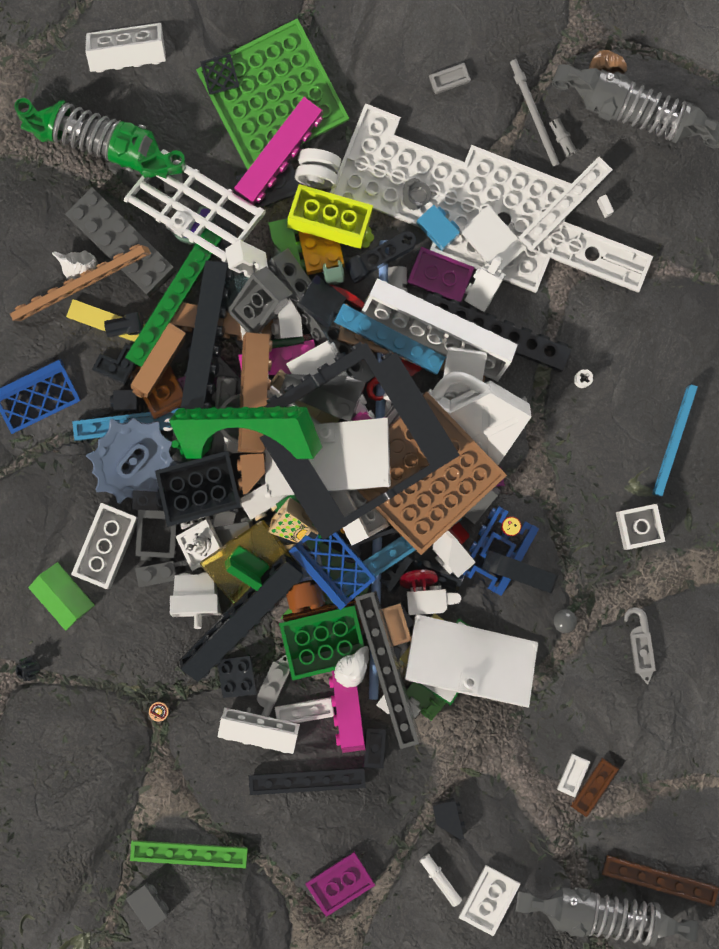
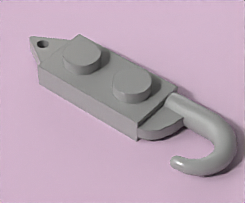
(641, 645)
(272, 685)

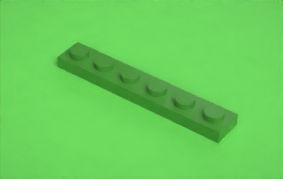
(188, 854)

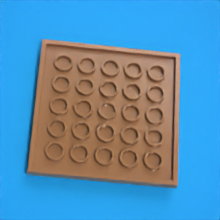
(441, 498)

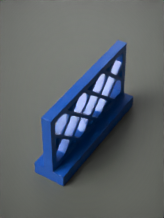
(30, 380)
(322, 577)

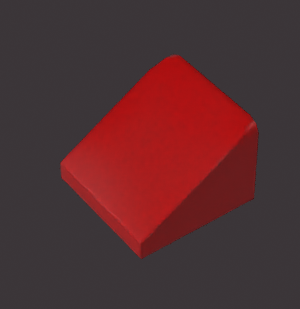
(459, 533)

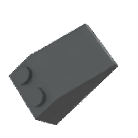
(259, 300)

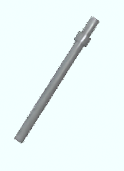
(520, 79)

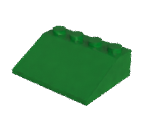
(320, 641)

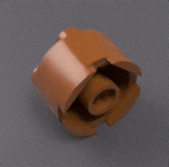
(305, 594)

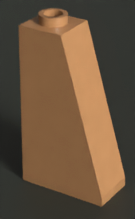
(158, 361)

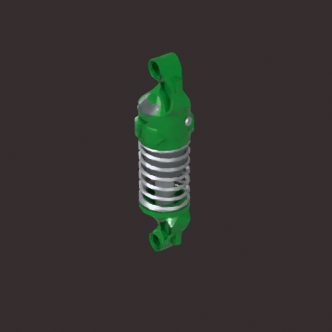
(116, 140)

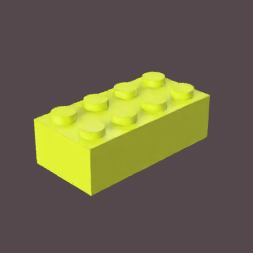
(329, 216)

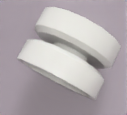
(318, 168)

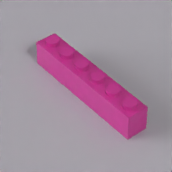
(278, 151)

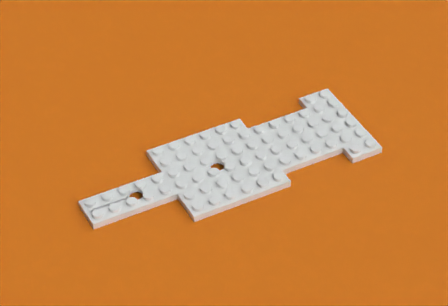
(381, 163)

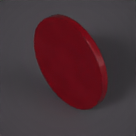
(418, 578)

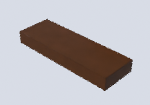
(594, 787)

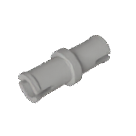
(563, 137)

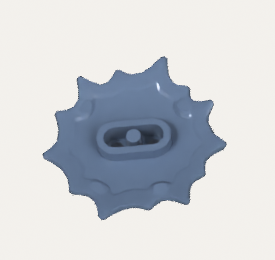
(119, 447)

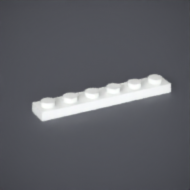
(564, 204)

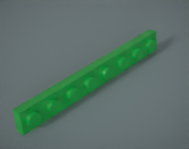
(172, 299)

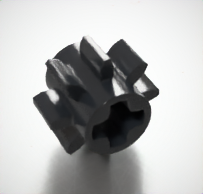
(27, 669)

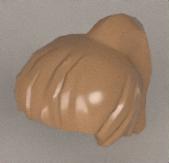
(608, 61)

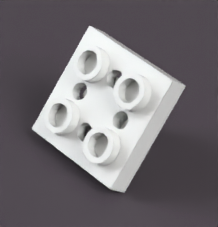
(196, 548)

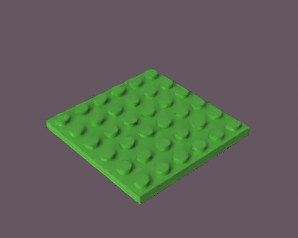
(272, 81)

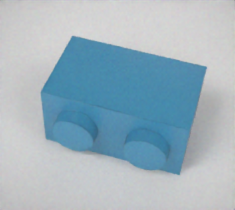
(438, 227)

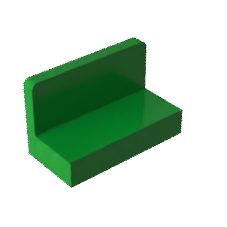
(246, 567)

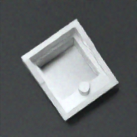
(194, 597)

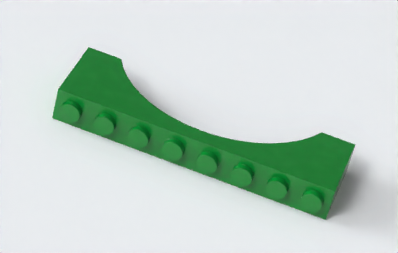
(286, 425)

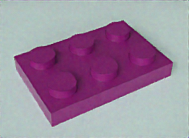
(440, 274)
(340, 884)

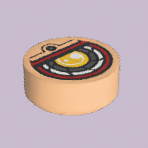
(158, 711)

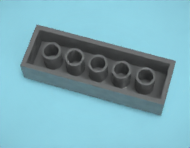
(116, 236)

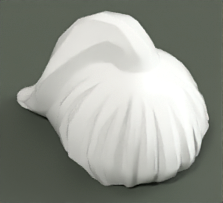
(76, 263)
(352, 668)

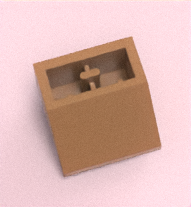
(252, 470)

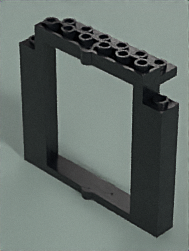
(409, 405)

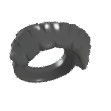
(411, 203)

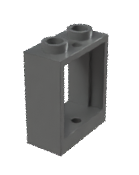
(139, 542)

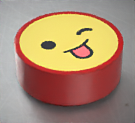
(511, 526)

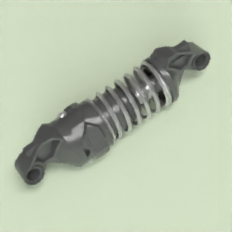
(619, 98)
(586, 914)

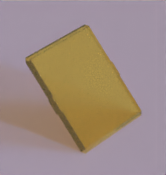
(255, 540)

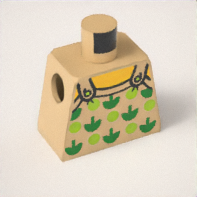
(292, 522)

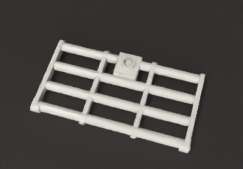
(185, 217)

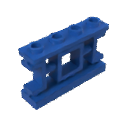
(484, 542)

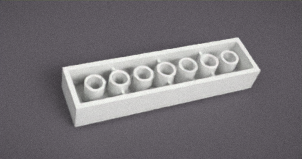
(436, 327)

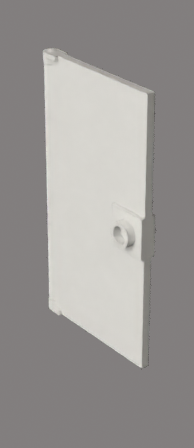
(350, 458)
(471, 661)

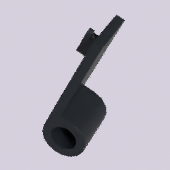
(357, 548)

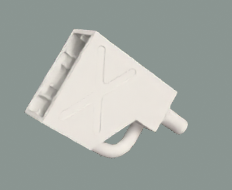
(485, 413)

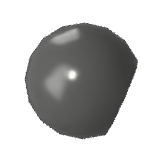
(565, 621)

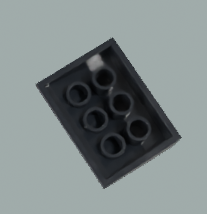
(199, 488)

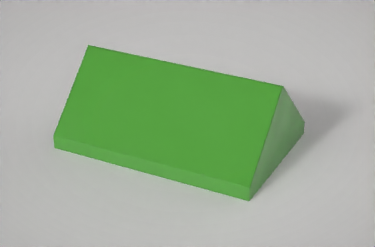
(61, 596)

